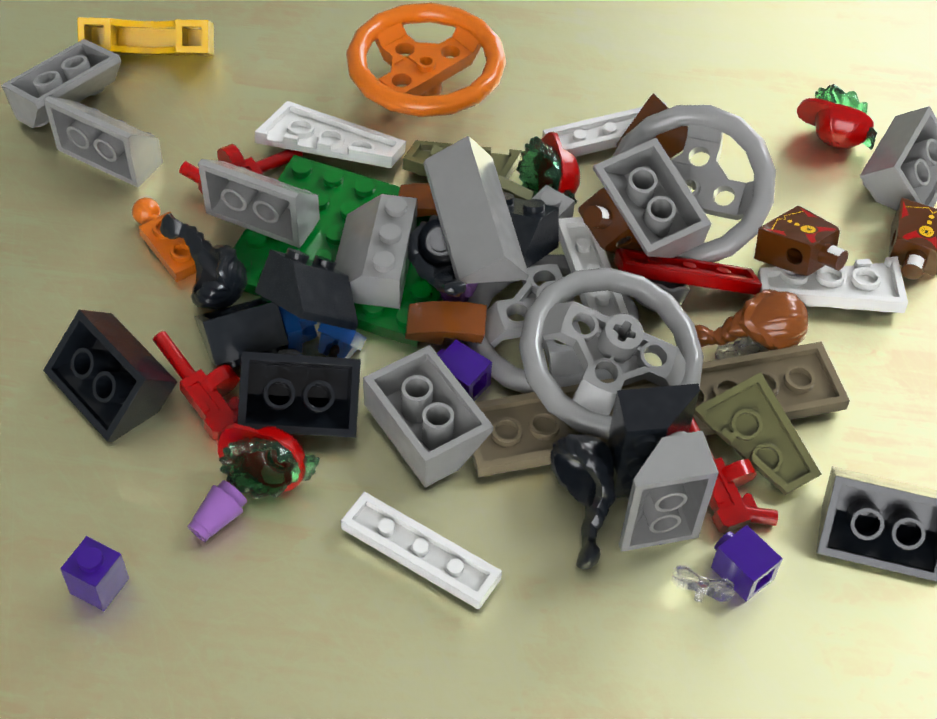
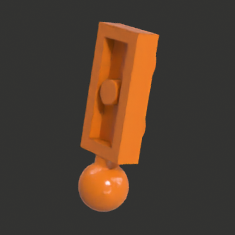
(172, 253)

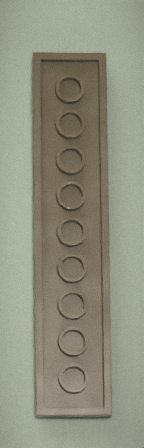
(797, 375)

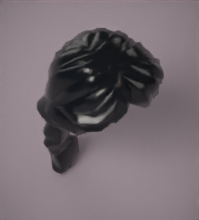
(431, 258)
(219, 274)
(587, 472)

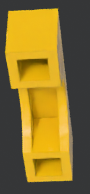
(149, 37)

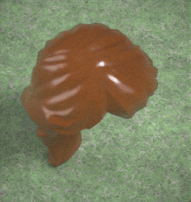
(768, 318)

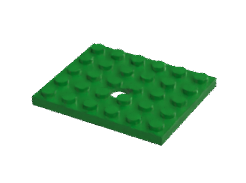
(338, 195)

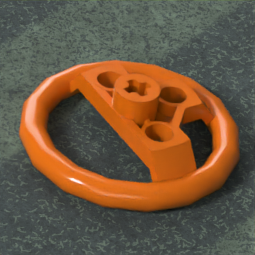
(427, 62)

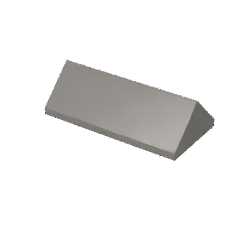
(474, 215)

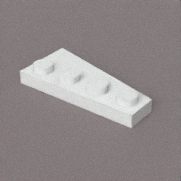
(325, 135)
(853, 287)

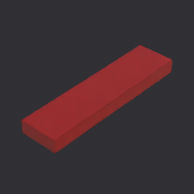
(689, 271)

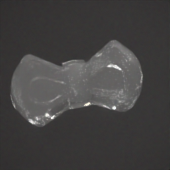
(739, 348)
(718, 589)

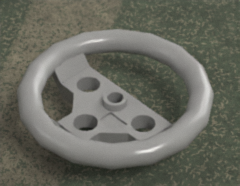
(705, 134)
(613, 345)
(562, 359)

